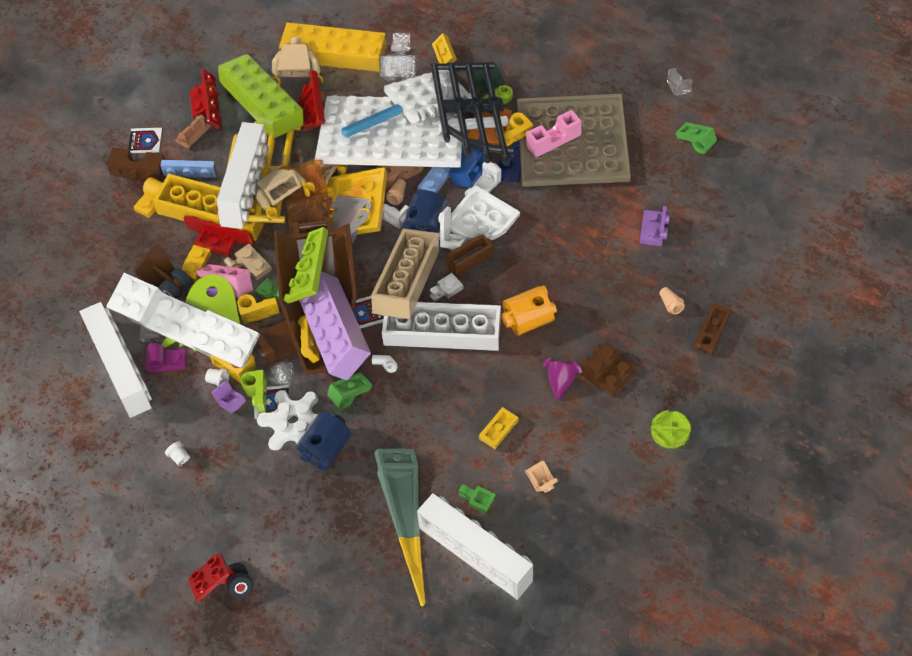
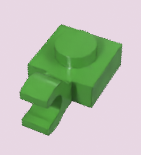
(268, 290)
(478, 499)

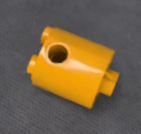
(528, 310)

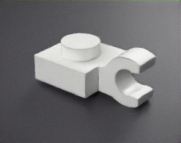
(447, 286)

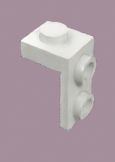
(489, 179)
(446, 239)

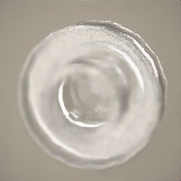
(281, 373)

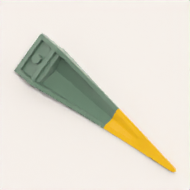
(400, 486)

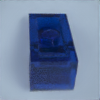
(512, 172)

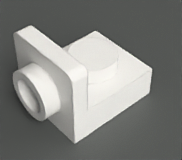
(393, 216)

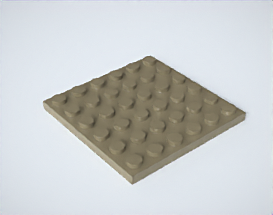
(592, 157)

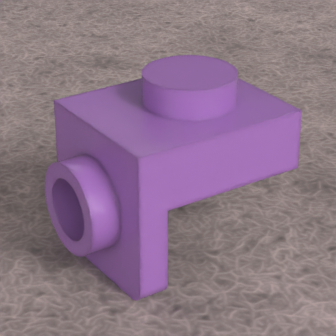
(227, 397)

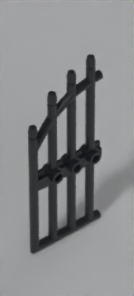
(475, 105)

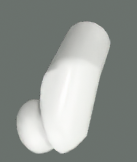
(386, 361)

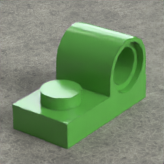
(701, 136)
(343, 391)

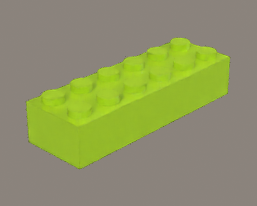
(260, 95)

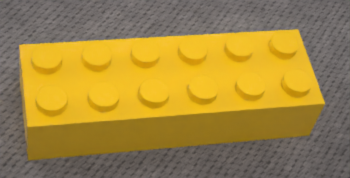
(339, 46)
(193, 198)

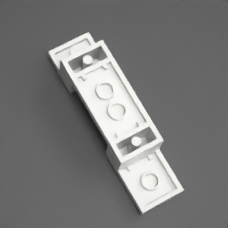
(182, 322)

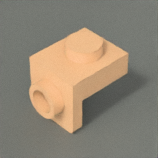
(541, 477)

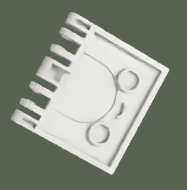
(419, 97)

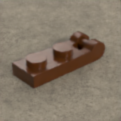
(712, 328)

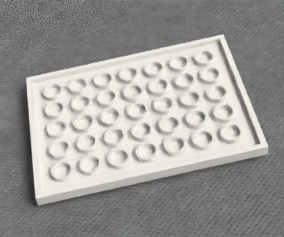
(387, 143)

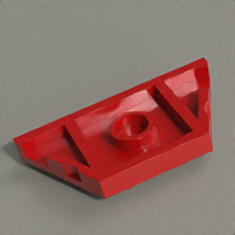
(312, 104)

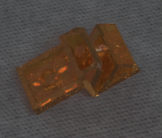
(310, 208)

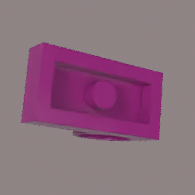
(164, 360)

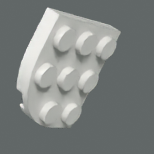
(482, 214)

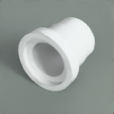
(217, 376)
(177, 453)

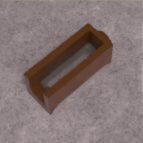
(469, 255)

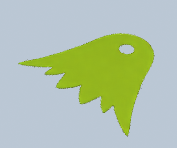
(221, 304)

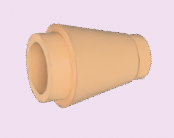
(396, 192)
(673, 303)

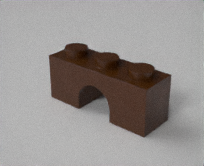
(121, 164)

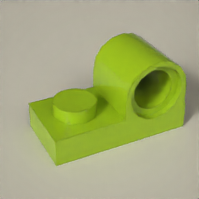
(258, 390)

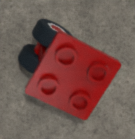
(218, 572)

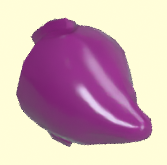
(561, 375)

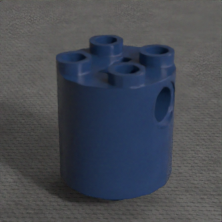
(424, 211)
(323, 440)

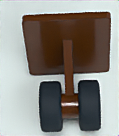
(155, 270)

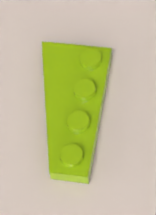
(309, 267)

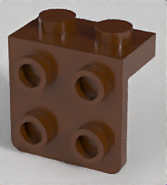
(275, 342)

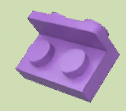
(653, 227)

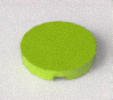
(670, 429)

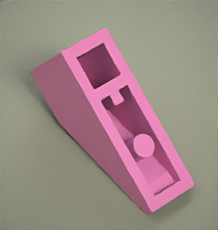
(237, 277)

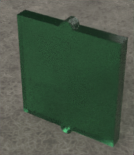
(480, 79)

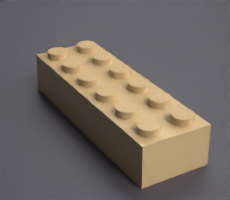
(405, 273)

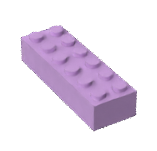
(335, 328)

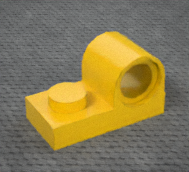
(517, 128)
(145, 205)
(256, 311)

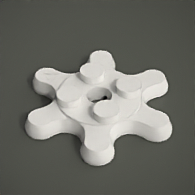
(286, 409)

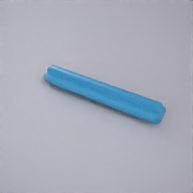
(371, 120)

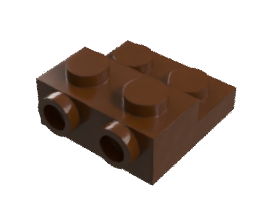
(607, 369)

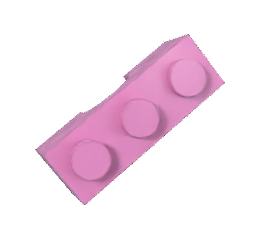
(542, 141)

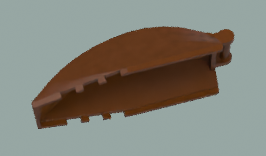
(336, 262)

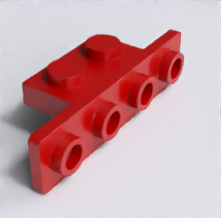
(205, 100)
(217, 238)

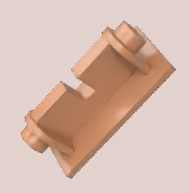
(192, 132)

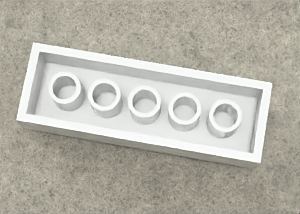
(242, 175)
(445, 327)
(117, 359)
(475, 545)

